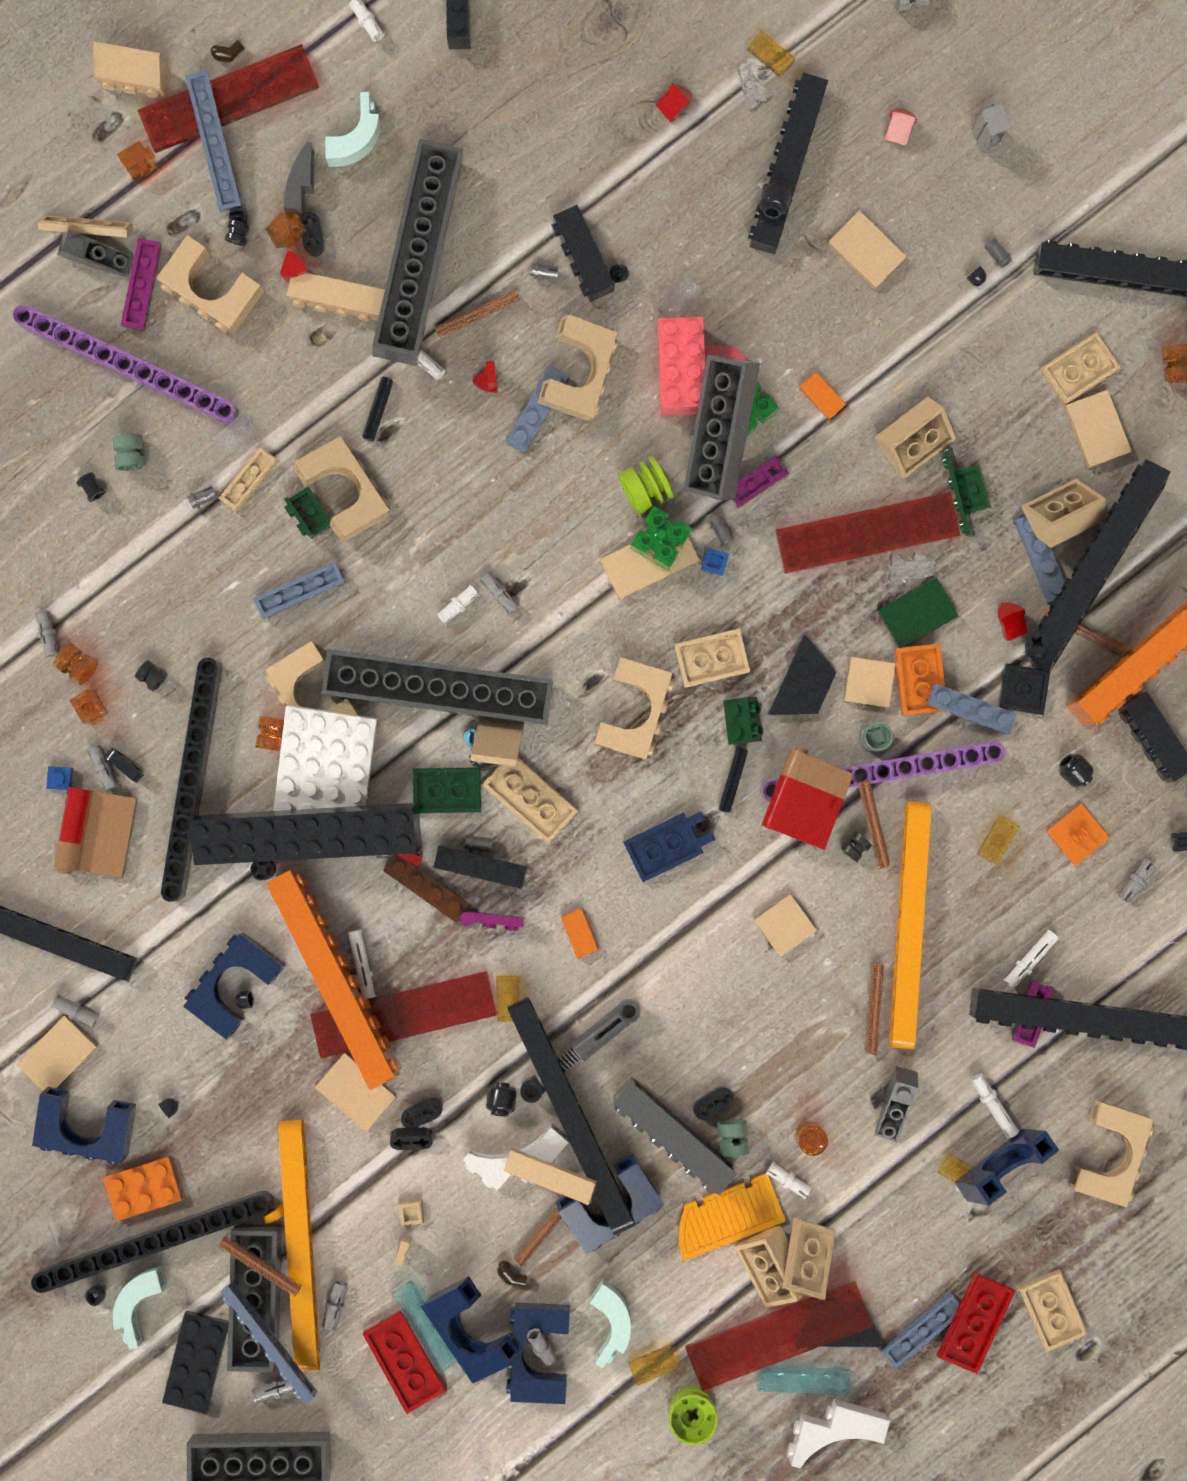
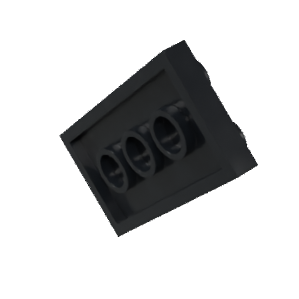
(196, 1362)

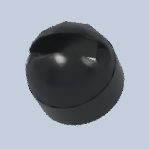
(237, 210)
(616, 269)
(977, 277)
(245, 999)
(169, 1106)
(94, 1301)

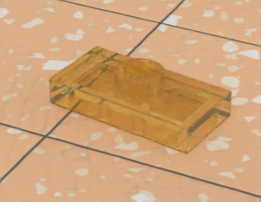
(771, 54)
(998, 840)
(507, 993)
(953, 1167)
(653, 1364)

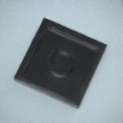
(1023, 689)

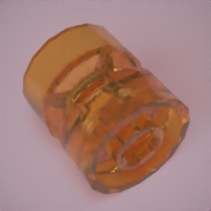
(1176, 361)
(77, 665)
(271, 733)
(811, 1138)

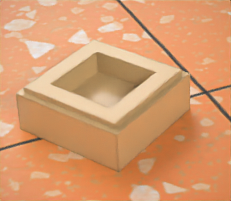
(410, 1212)
(403, 1250)

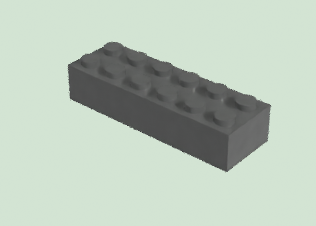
(721, 427)
(674, 1135)
(264, 1296)
(259, 1457)

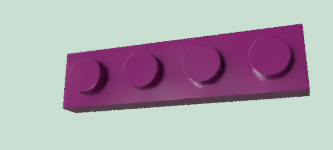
(141, 284)

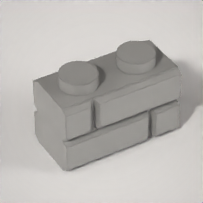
(991, 127)

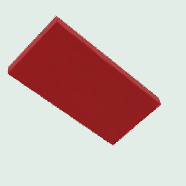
(975, 1322)
(404, 1362)

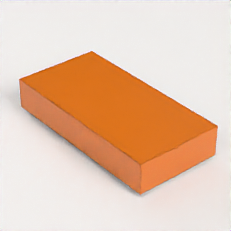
(822, 396)
(579, 933)

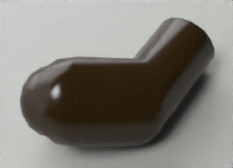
(226, 54)
(509, 1277)

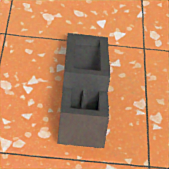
(300, 181)

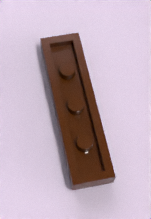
(426, 887)

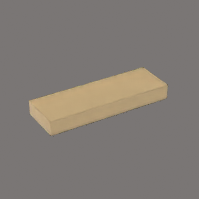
(248, 479)

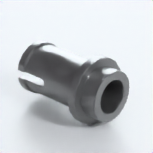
(998, 253)
(544, 271)
(202, 497)
(721, 530)
(478, 843)

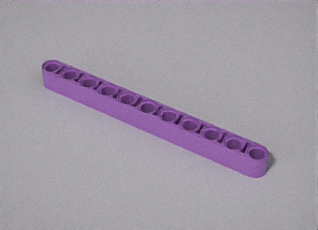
(118, 357)
(915, 767)

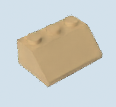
(130, 70)
(916, 437)
(1065, 512)
(765, 1262)

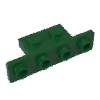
(968, 489)

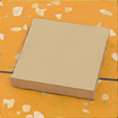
(869, 682)
(785, 925)

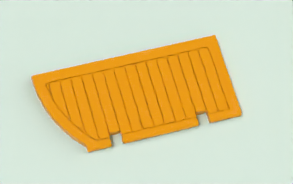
(728, 1217)

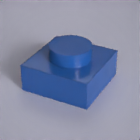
(715, 562)
(59, 778)

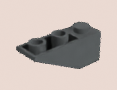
(94, 254)
(897, 1103)

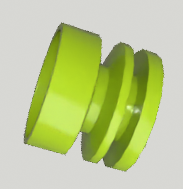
(646, 485)
(693, 1428)

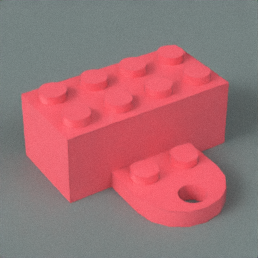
(683, 363)

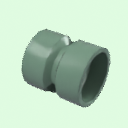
(128, 452)
(876, 737)
(736, 1130)

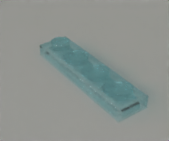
(410, 1304)
(804, 1380)

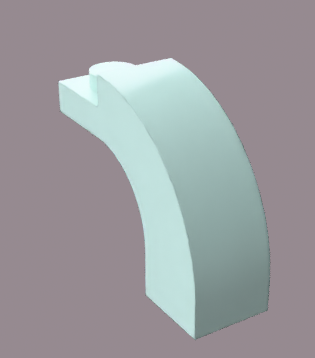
(357, 144)
(614, 1306)
(125, 1309)

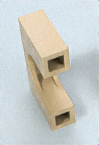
(226, 311)
(598, 345)
(337, 458)
(290, 670)
(654, 684)
(1117, 1184)

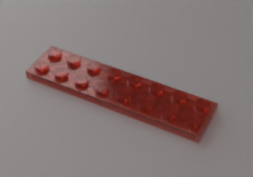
(236, 97)
(867, 533)
(415, 1011)
(778, 1336)

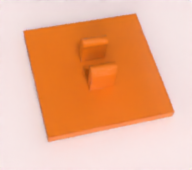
(1078, 834)

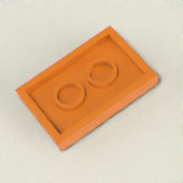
(916, 672)
(143, 1188)

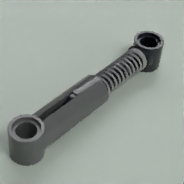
(587, 1044)

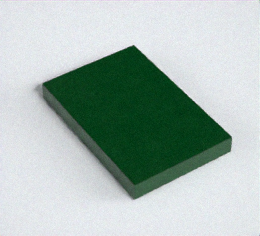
(917, 613)
(447, 790)

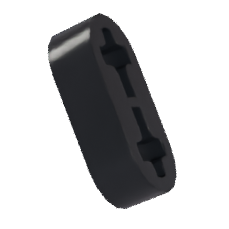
(316, 233)
(124, 765)
(420, 1107)
(715, 1107)
(411, 1138)

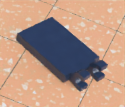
(667, 845)

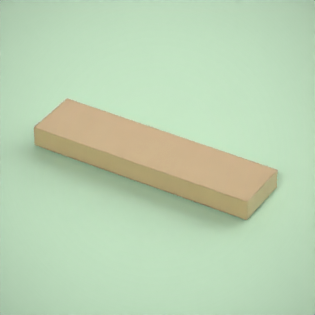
(85, 226)
(550, 1176)

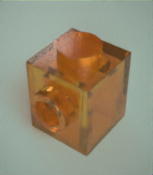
(137, 160)
(286, 230)
(89, 707)

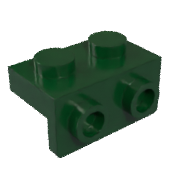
(309, 513)
(743, 720)

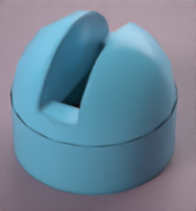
(466, 737)

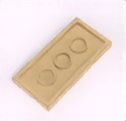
(632, 572)
(530, 799)

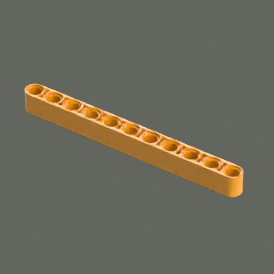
(910, 925)
(299, 1244)

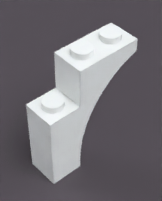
(492, 1166)
(843, 1423)

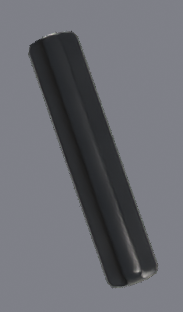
(377, 408)
(733, 780)

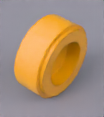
(274, 1214)

